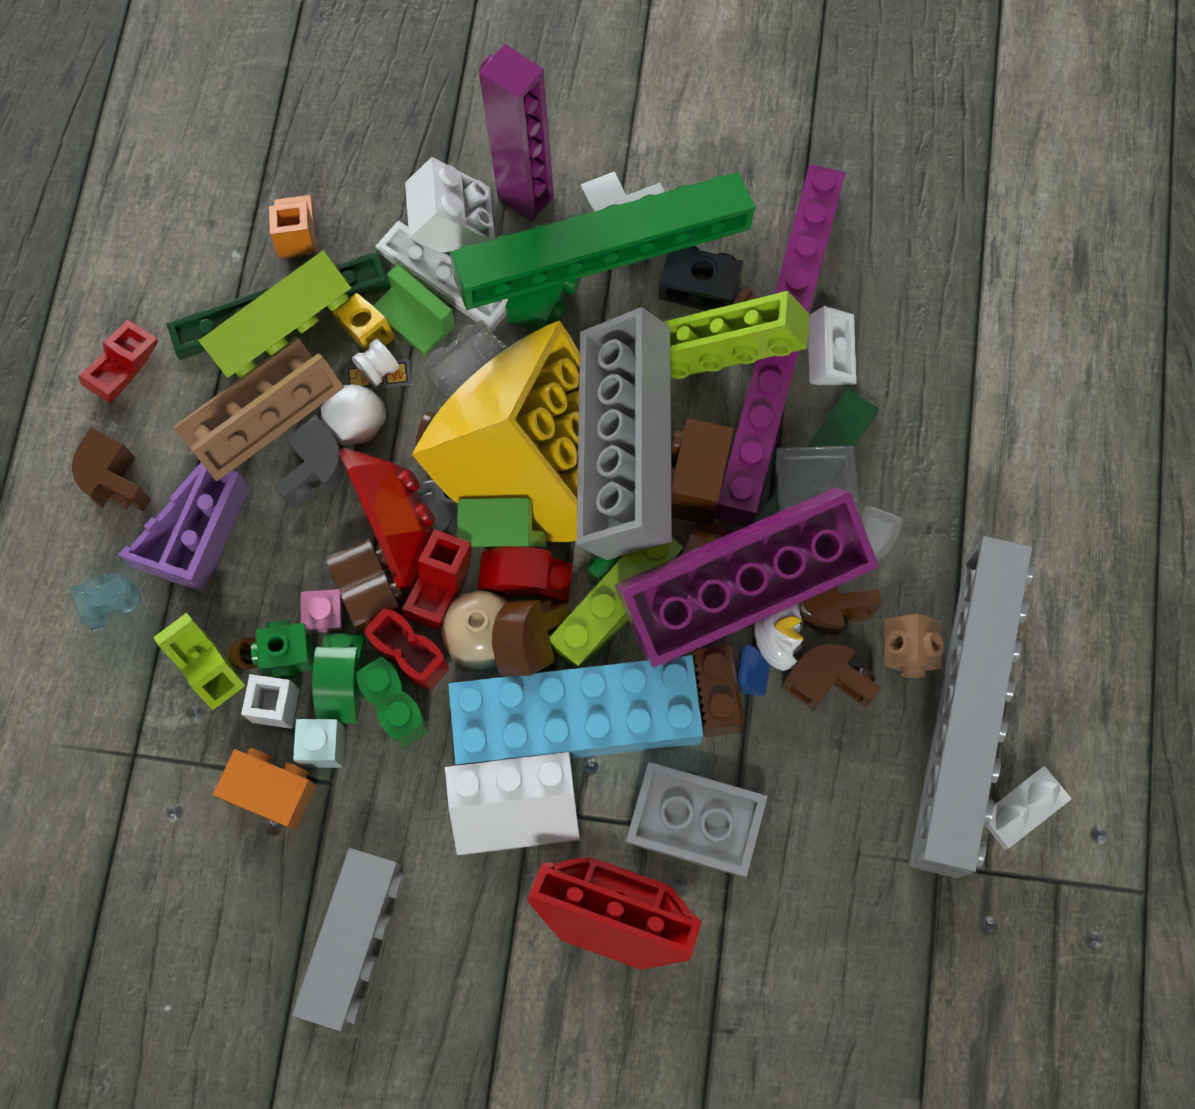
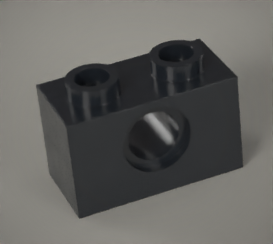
(681, 287)

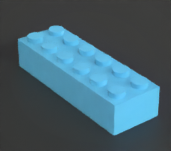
(576, 712)

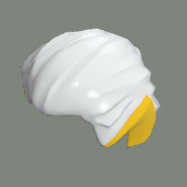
(779, 637)

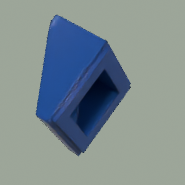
(752, 672)

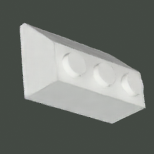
(512, 803)

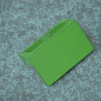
(415, 311)
(498, 523)

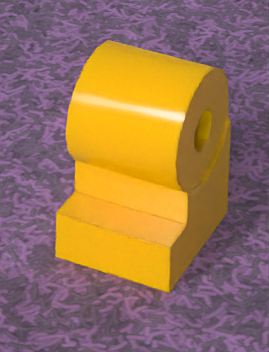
(363, 322)

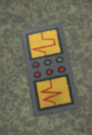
(398, 378)

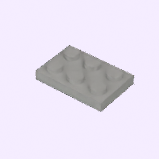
(697, 819)

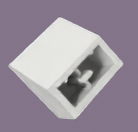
(447, 208)

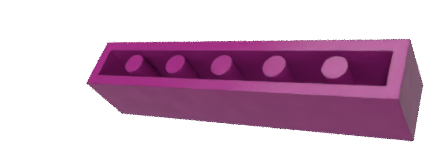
(517, 130)

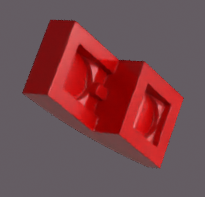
(122, 359)

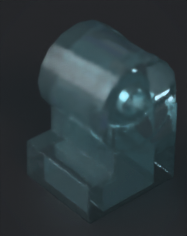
(103, 597)

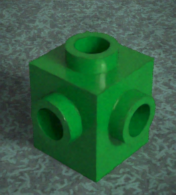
(283, 649)

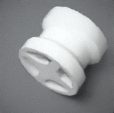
(375, 362)

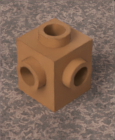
(912, 644)

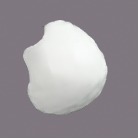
(353, 415)

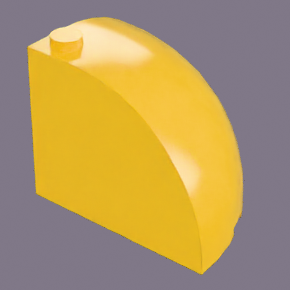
(514, 432)

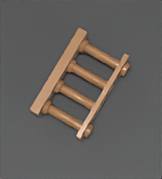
(258, 408)

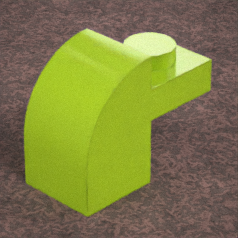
(200, 661)

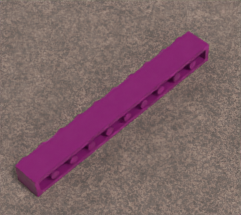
(773, 374)

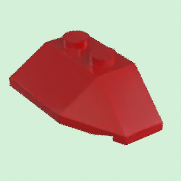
(393, 510)
(614, 912)

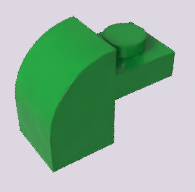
(334, 677)

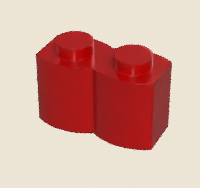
(412, 652)

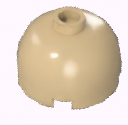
(469, 628)

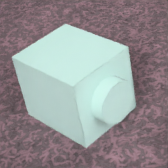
(319, 743)

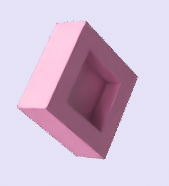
(322, 610)

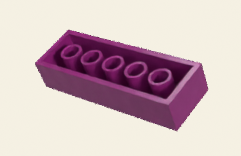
(746, 576)

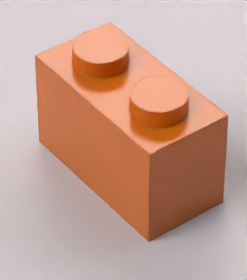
(265, 788)

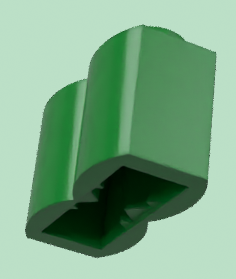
(394, 707)

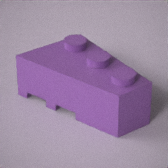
(190, 530)

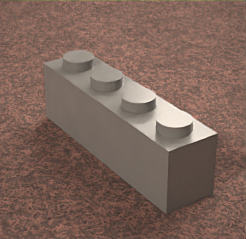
(348, 940)

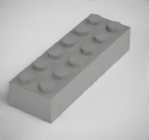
(624, 436)

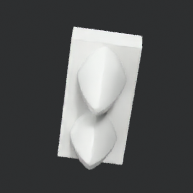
(1026, 807)

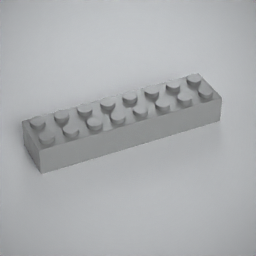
(971, 709)

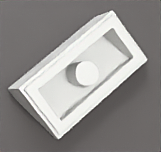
(831, 347)

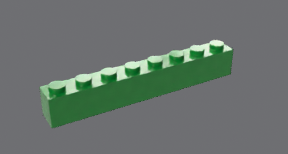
(601, 240)

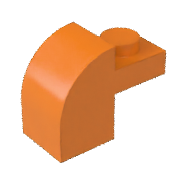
(293, 227)

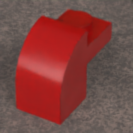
(524, 571)
(440, 580)

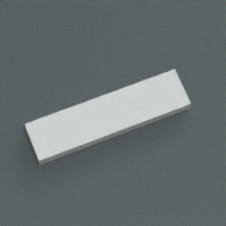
(434, 272)

